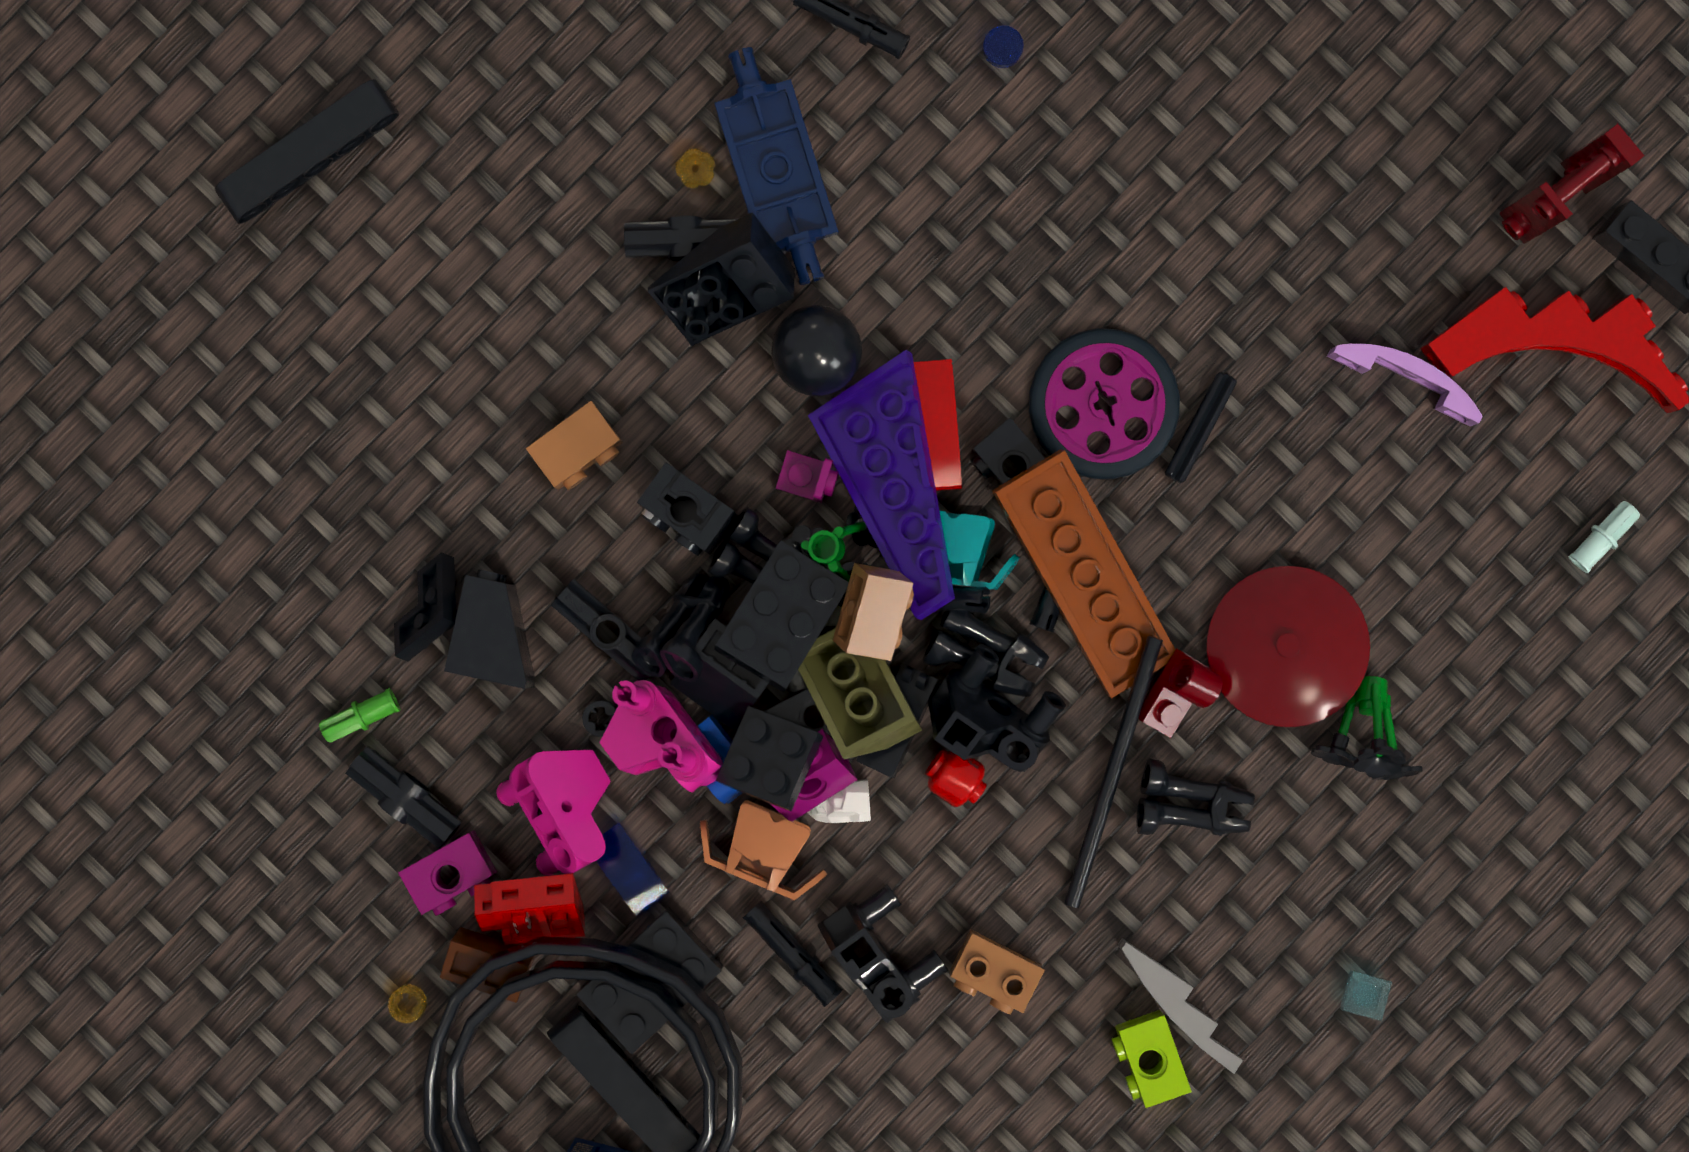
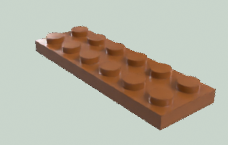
(1083, 569)

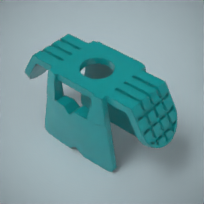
(966, 546)

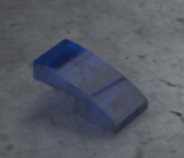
(630, 871)

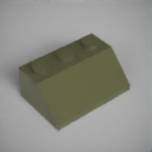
(857, 699)

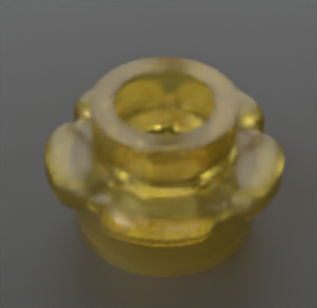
(688, 160)

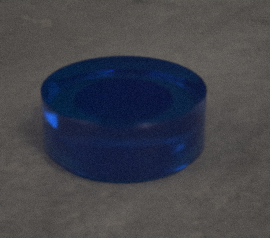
(1003, 46)

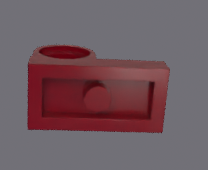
(1177, 688)

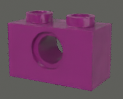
(825, 778)
(424, 877)

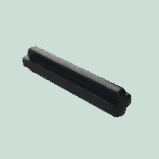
(1200, 427)

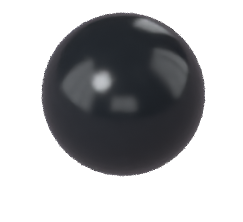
(816, 350)

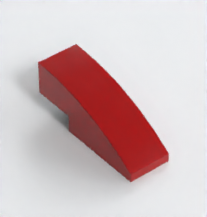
(939, 413)

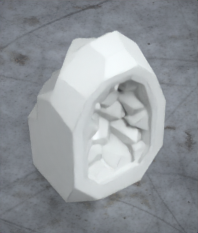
(847, 805)

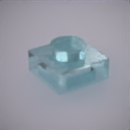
(1366, 995)

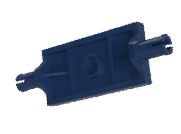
(776, 164)

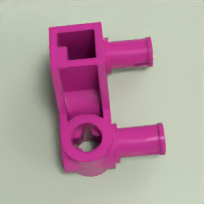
(644, 736)
(566, 791)

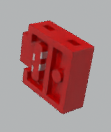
(531, 908)

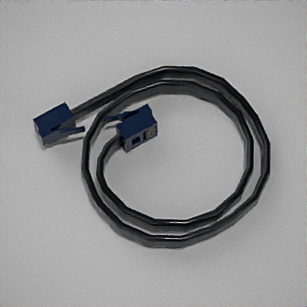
(583, 970)

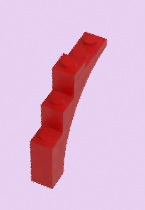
(1562, 325)

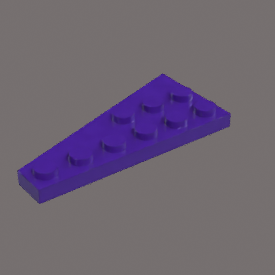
(885, 462)

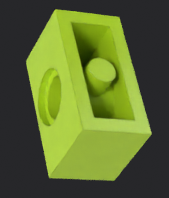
(1168, 1077)

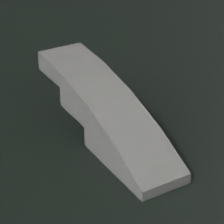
(1171, 995)

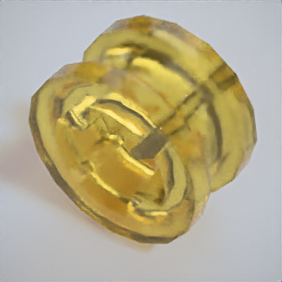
(397, 996)

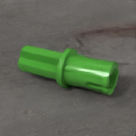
(359, 716)

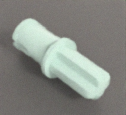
(1604, 536)

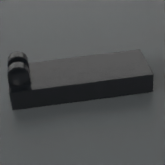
(917, 690)

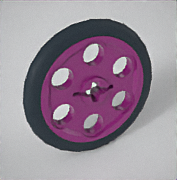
(1138, 361)

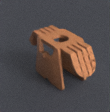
(763, 849)

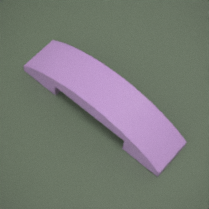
(1453, 399)

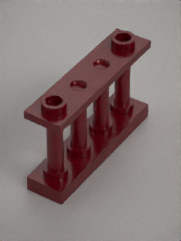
(1584, 171)

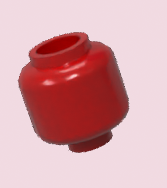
(956, 778)

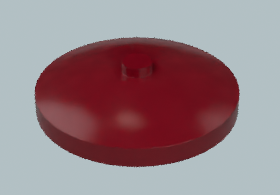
(1288, 646)

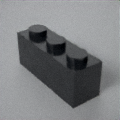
(1648, 252)

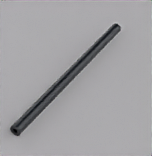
(1113, 771)

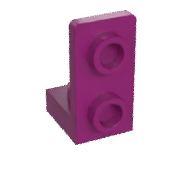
(807, 477)

